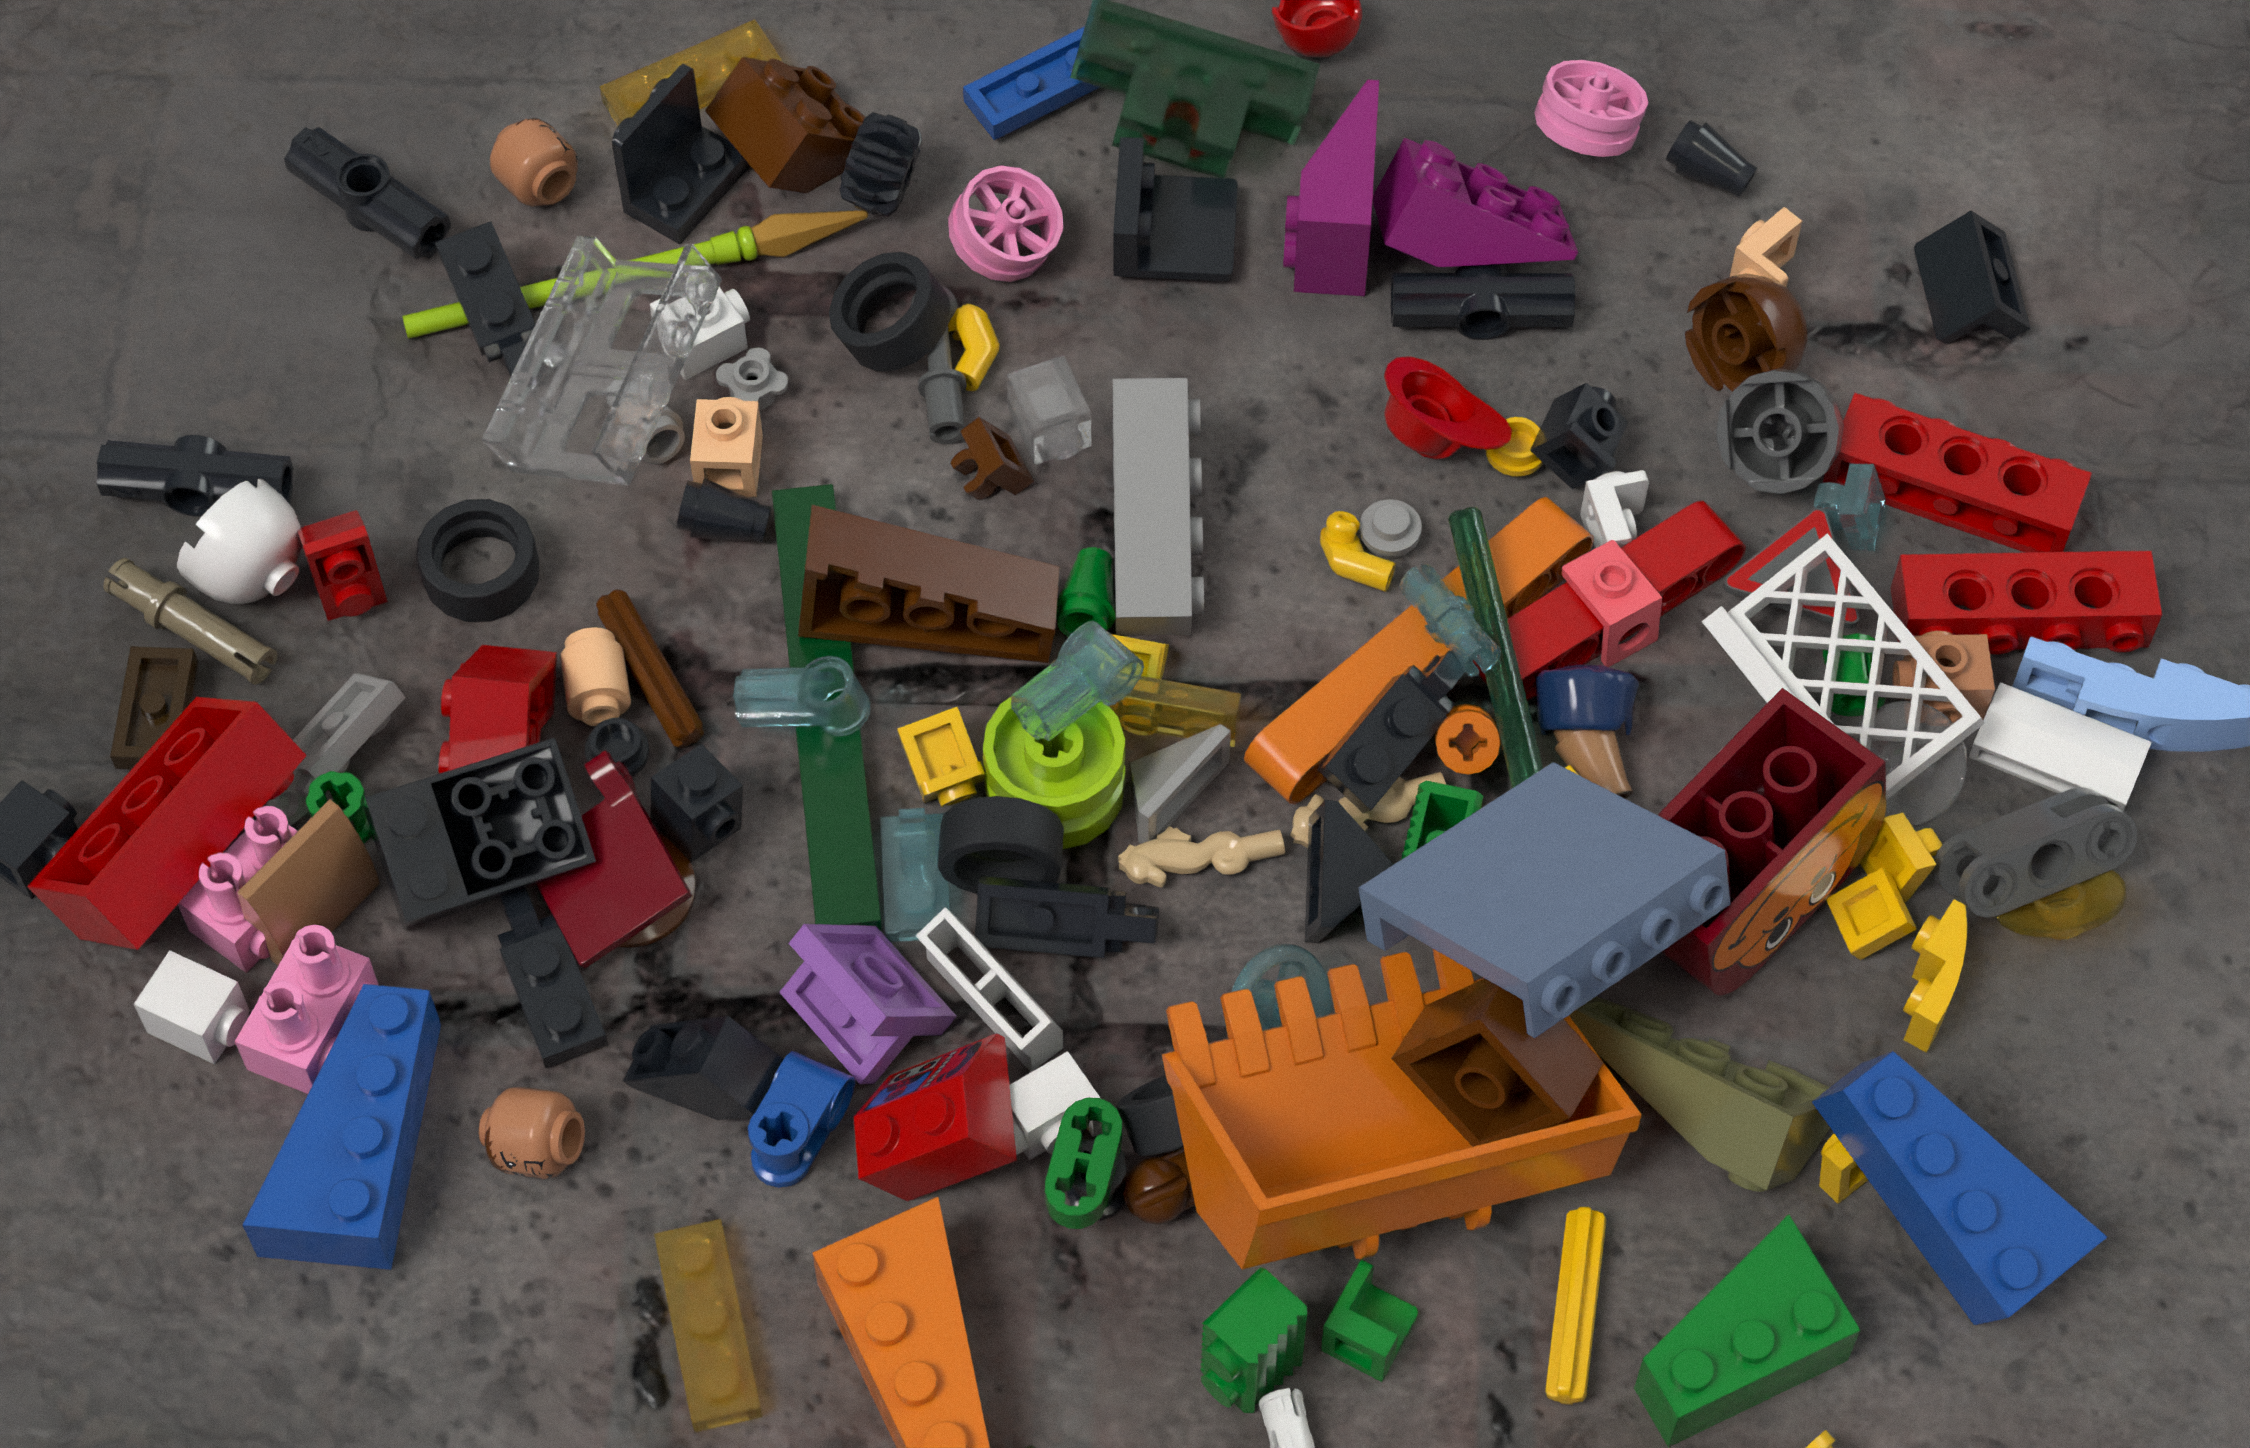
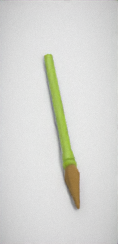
(774, 236)

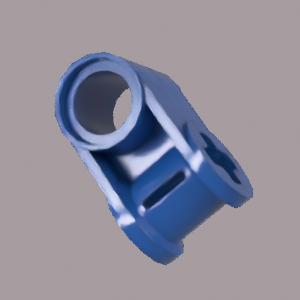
(796, 1118)

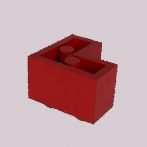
(496, 703)

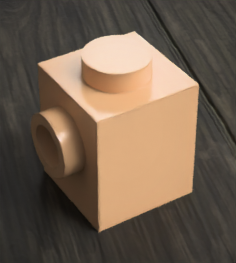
(727, 444)

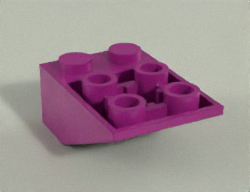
(1466, 213)

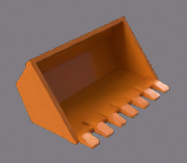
(1327, 1143)

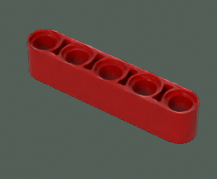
(1674, 556)

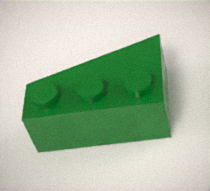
(1747, 1339)

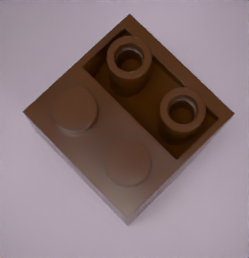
(786, 122)

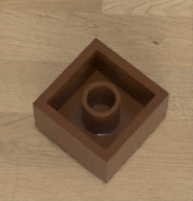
(1486, 1070)

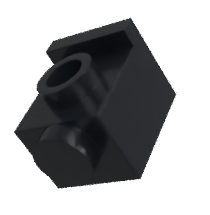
(1591, 424)

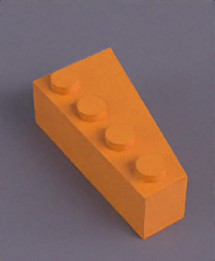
(906, 1327)

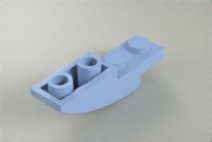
(2174, 709)

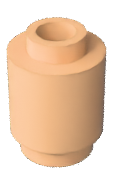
(594, 676)

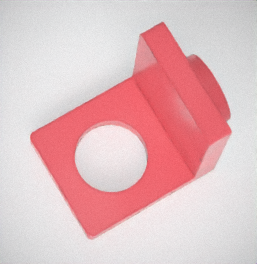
(1617, 597)

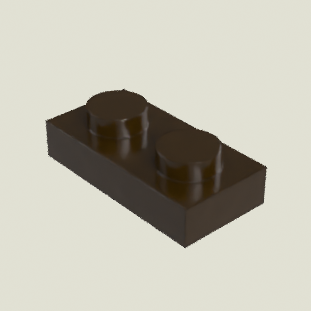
(153, 696)

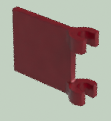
(632, 874)

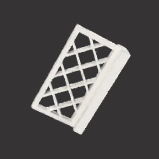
(1770, 673)

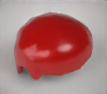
(1317, 26)

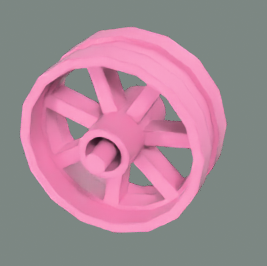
(1591, 108)
(1004, 224)

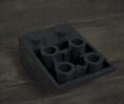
(477, 832)

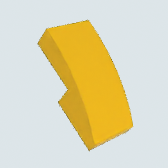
(1938, 971)

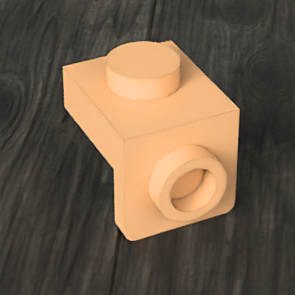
(1768, 247)

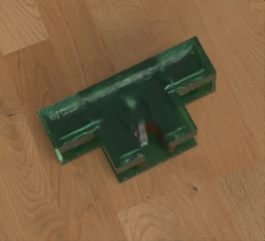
(1191, 85)

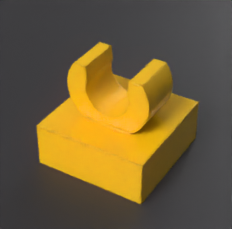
(1903, 853)

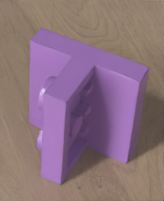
(861, 996)

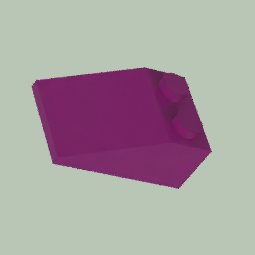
(1332, 215)

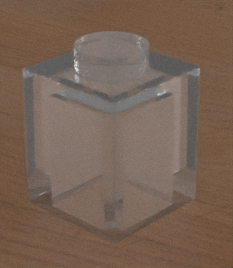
(1049, 410)

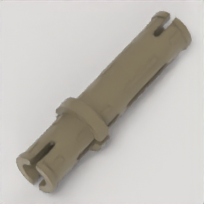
(169, 607)

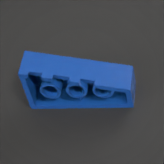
(1955, 1190)

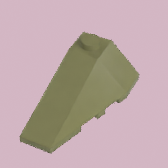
(1731, 1113)

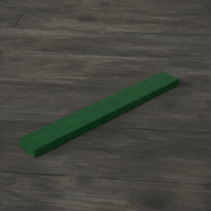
(829, 764)

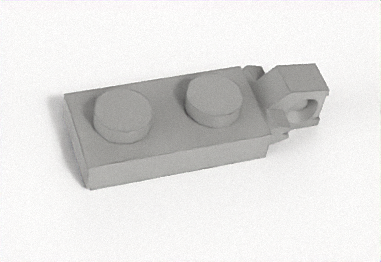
(335, 735)

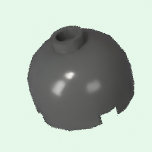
(1753, 436)

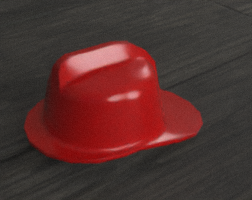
(1436, 413)

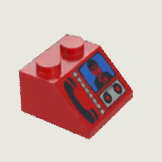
(938, 1122)

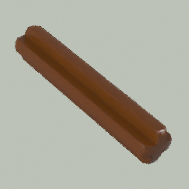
(650, 669)

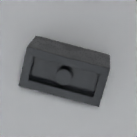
(1970, 279)

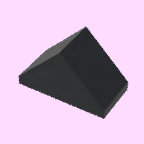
(1337, 864)

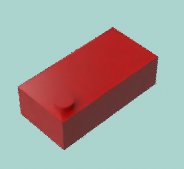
(166, 819)

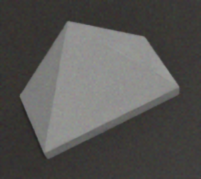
(1174, 777)

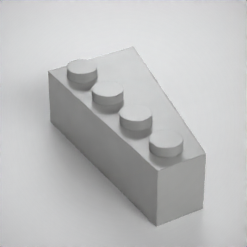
(1153, 506)

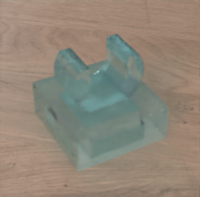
(1854, 507)

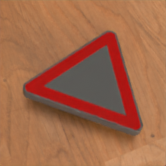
(1782, 551)

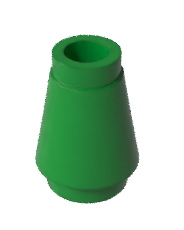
(1087, 592)

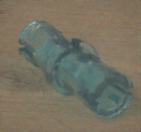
(1450, 619)

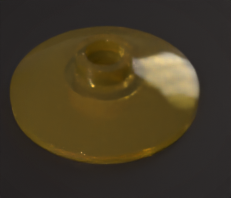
(2070, 910)

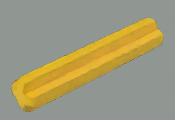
(1575, 1306)

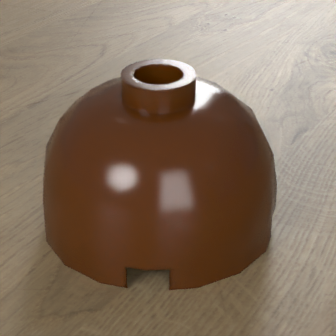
(1744, 330)

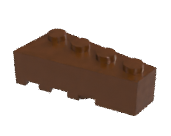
(923, 591)

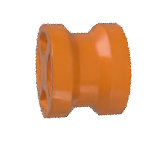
(1466, 727)

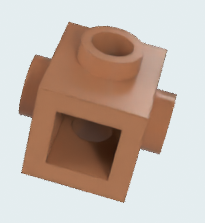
(1963, 660)

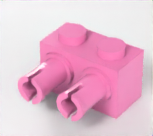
(213, 905)
(303, 1009)

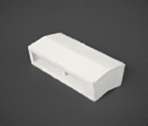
(2058, 747)
(945, 934)

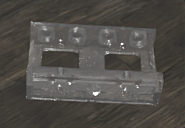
(574, 360)

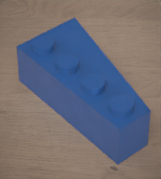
(353, 1145)

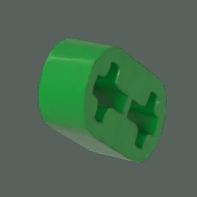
(1069, 1159)

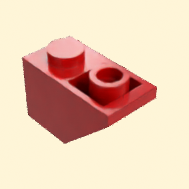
(342, 565)

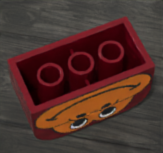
(1795, 819)

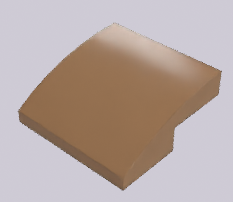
(309, 881)

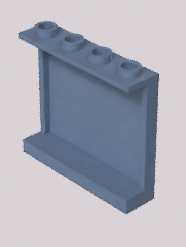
(1550, 892)

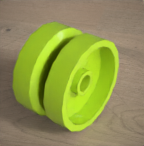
(1072, 775)

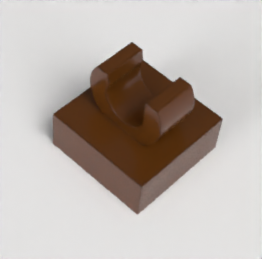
(996, 461)

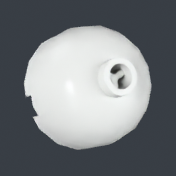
(245, 546)

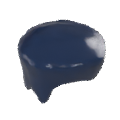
(1585, 698)

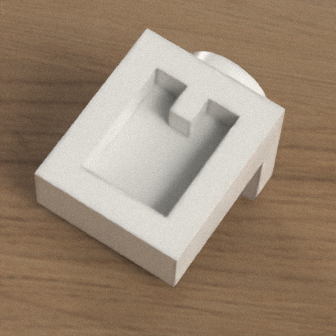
(1610, 506)

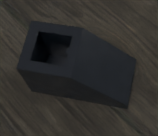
(704, 1067)

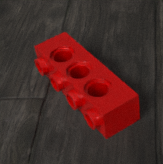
(1970, 502)
(2051, 583)

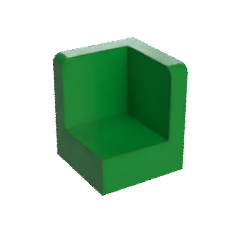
(1367, 1325)

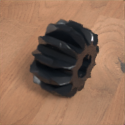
(880, 164)

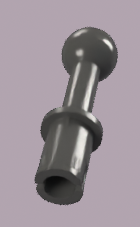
(943, 388)

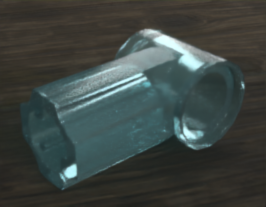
(1087, 671)
(799, 695)

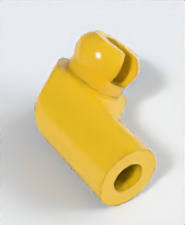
(980, 343)
(1347, 555)

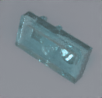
(911, 878)

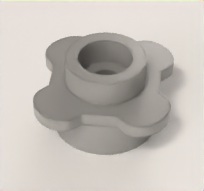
(755, 363)

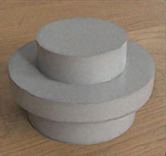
(1390, 528)

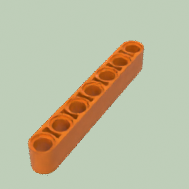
(1527, 566)

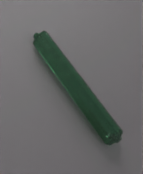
(1504, 678)

